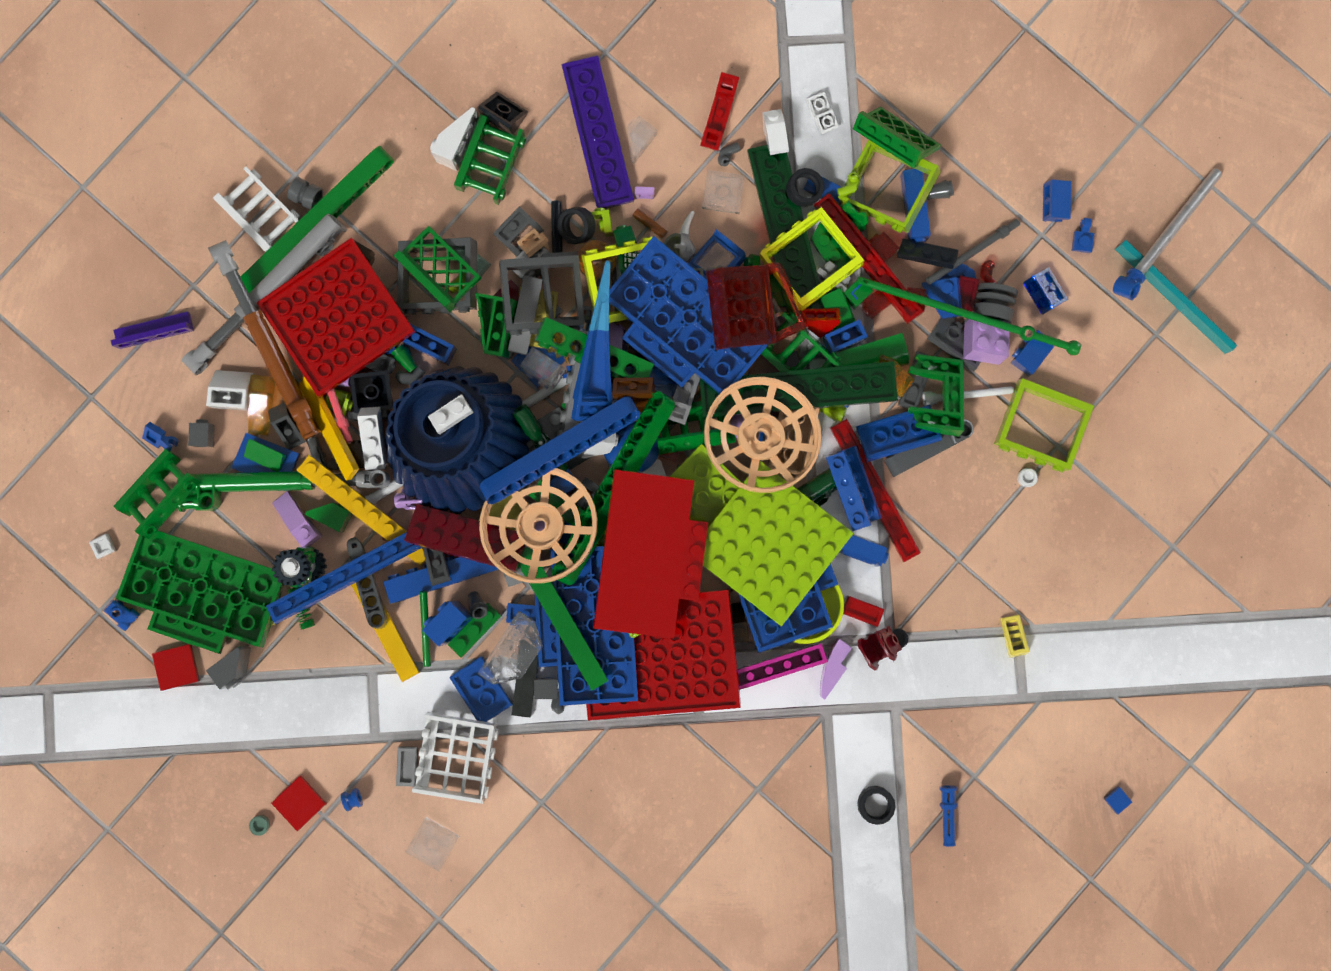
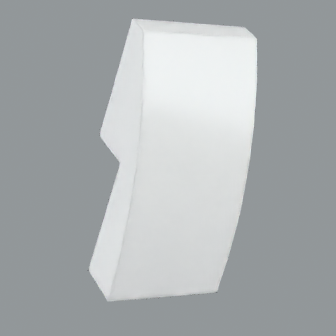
(822, 113)

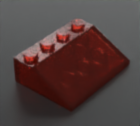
(741, 306)

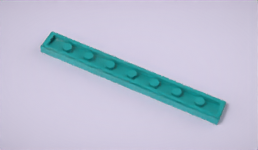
(1178, 299)

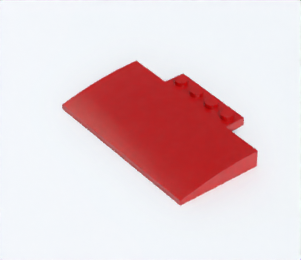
(649, 554)

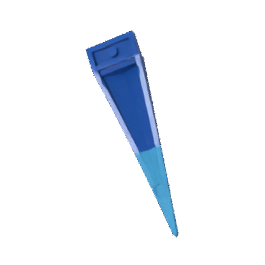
(593, 382)

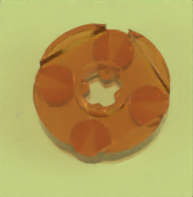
(599, 267)

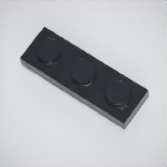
(927, 253)

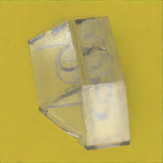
(513, 651)

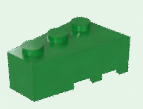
(493, 335)

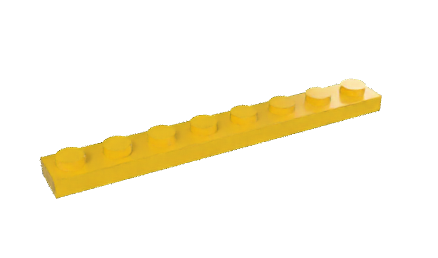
(355, 503)

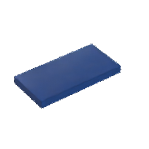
(893, 436)

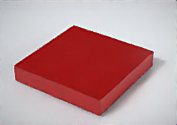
(175, 667)
(299, 803)

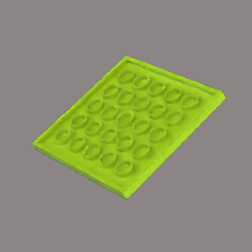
(772, 545)

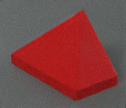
(822, 320)

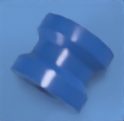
(351, 799)

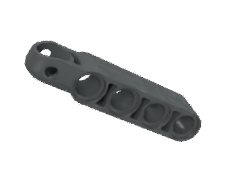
(905, 460)
(371, 591)

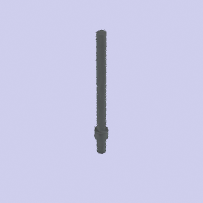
(1001, 232)

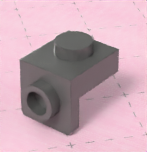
(382, 364)

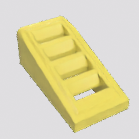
(1019, 652)

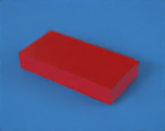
(863, 611)

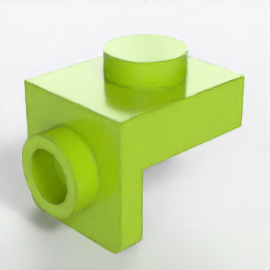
(344, 400)

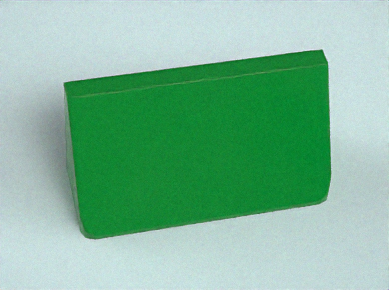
(837, 299)
(264, 455)

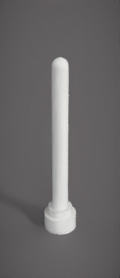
(932, 398)

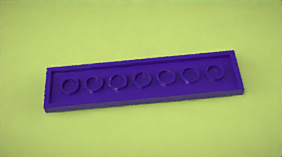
(597, 132)

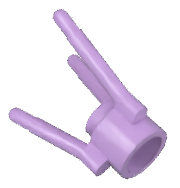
(401, 500)

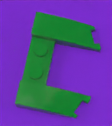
(950, 371)

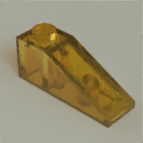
(259, 402)

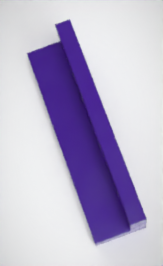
(152, 330)

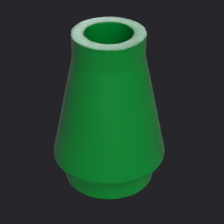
(404, 358)

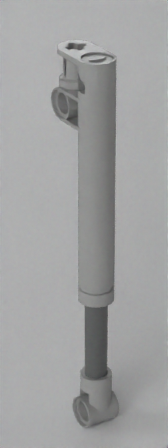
(317, 241)

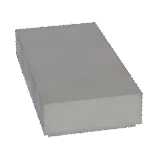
(406, 766)

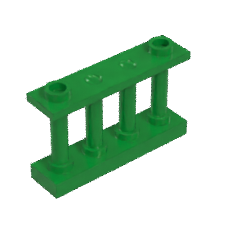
(471, 163)
(779, 361)
(688, 440)
(144, 486)

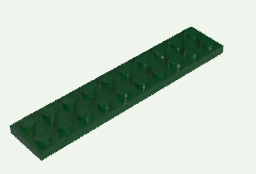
(779, 215)
(820, 386)

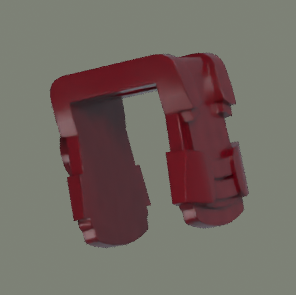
(874, 652)

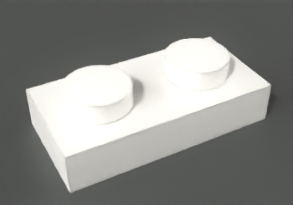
(450, 414)

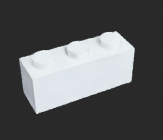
(372, 438)

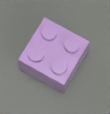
(985, 342)

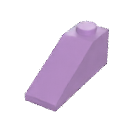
(296, 520)

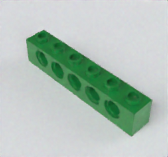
(549, 327)

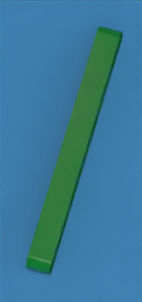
(333, 203)
(628, 459)

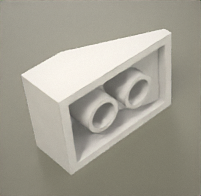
(454, 140)

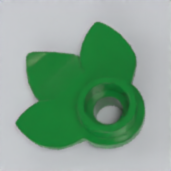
(858, 218)

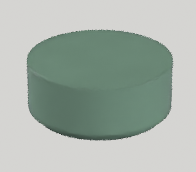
(259, 825)

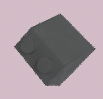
(231, 668)

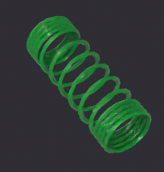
(306, 623)

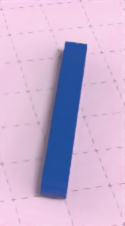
(559, 450)

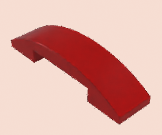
(720, 111)

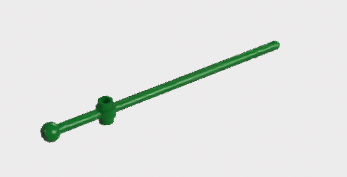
(1072, 347)

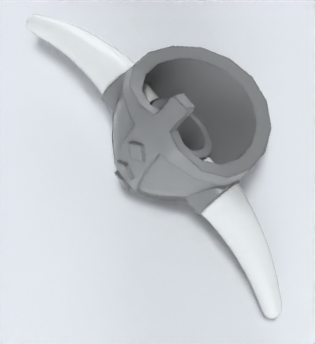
(680, 242)

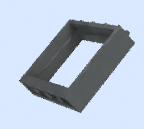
(538, 263)
(615, 275)
(470, 303)

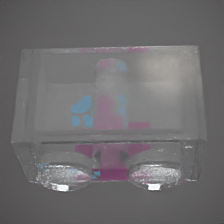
(542, 368)

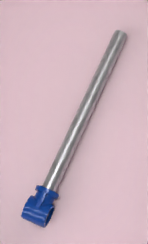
(1130, 285)

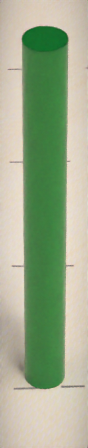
(425, 639)

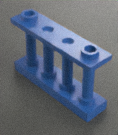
(854, 488)

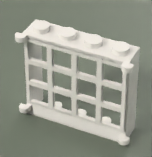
(427, 751)

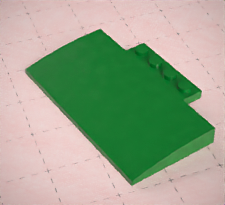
(199, 592)

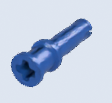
(949, 839)

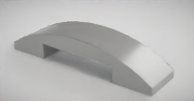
(683, 399)

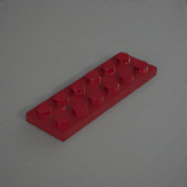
(458, 536)

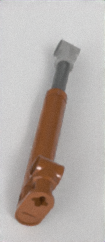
(266, 344)

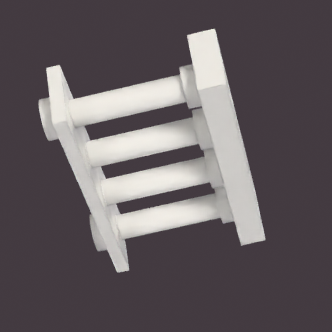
(241, 214)

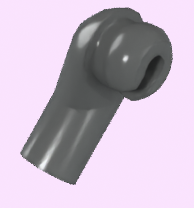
(726, 152)
(408, 378)

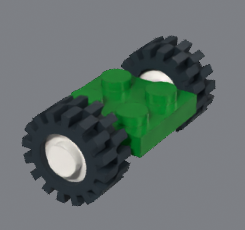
(299, 566)

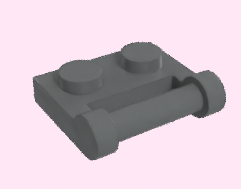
(513, 227)

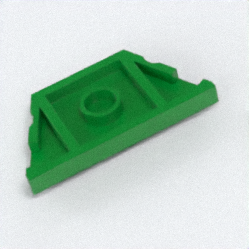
(828, 247)

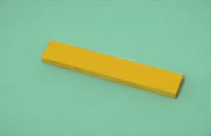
(330, 431)
(391, 640)

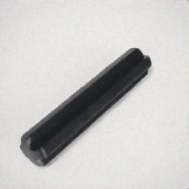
(556, 210)

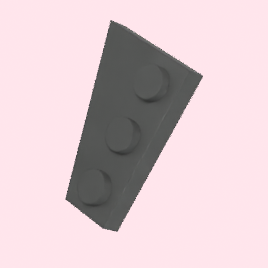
(950, 338)

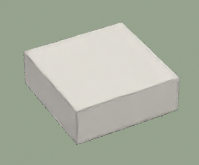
(102, 546)

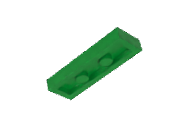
(473, 632)

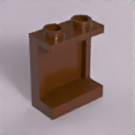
(637, 388)

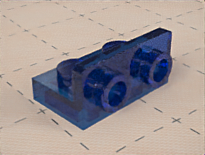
(1045, 290)

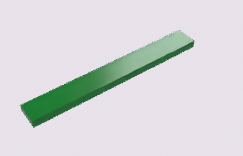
(565, 626)

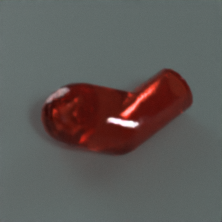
(986, 271)

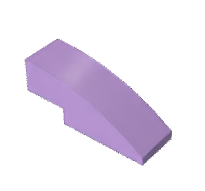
(833, 668)

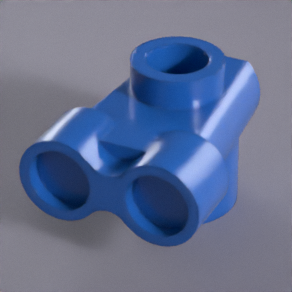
(124, 616)

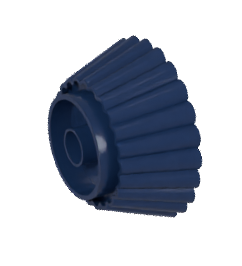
(451, 465)

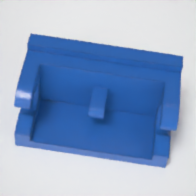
(1056, 200)

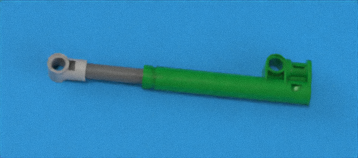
(214, 483)

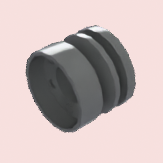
(995, 299)

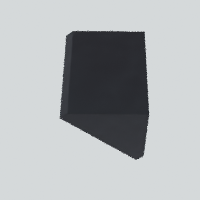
(503, 112)

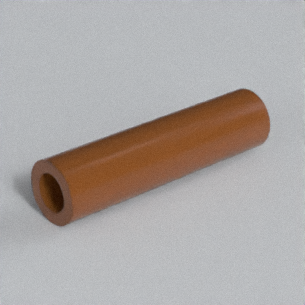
(649, 223)

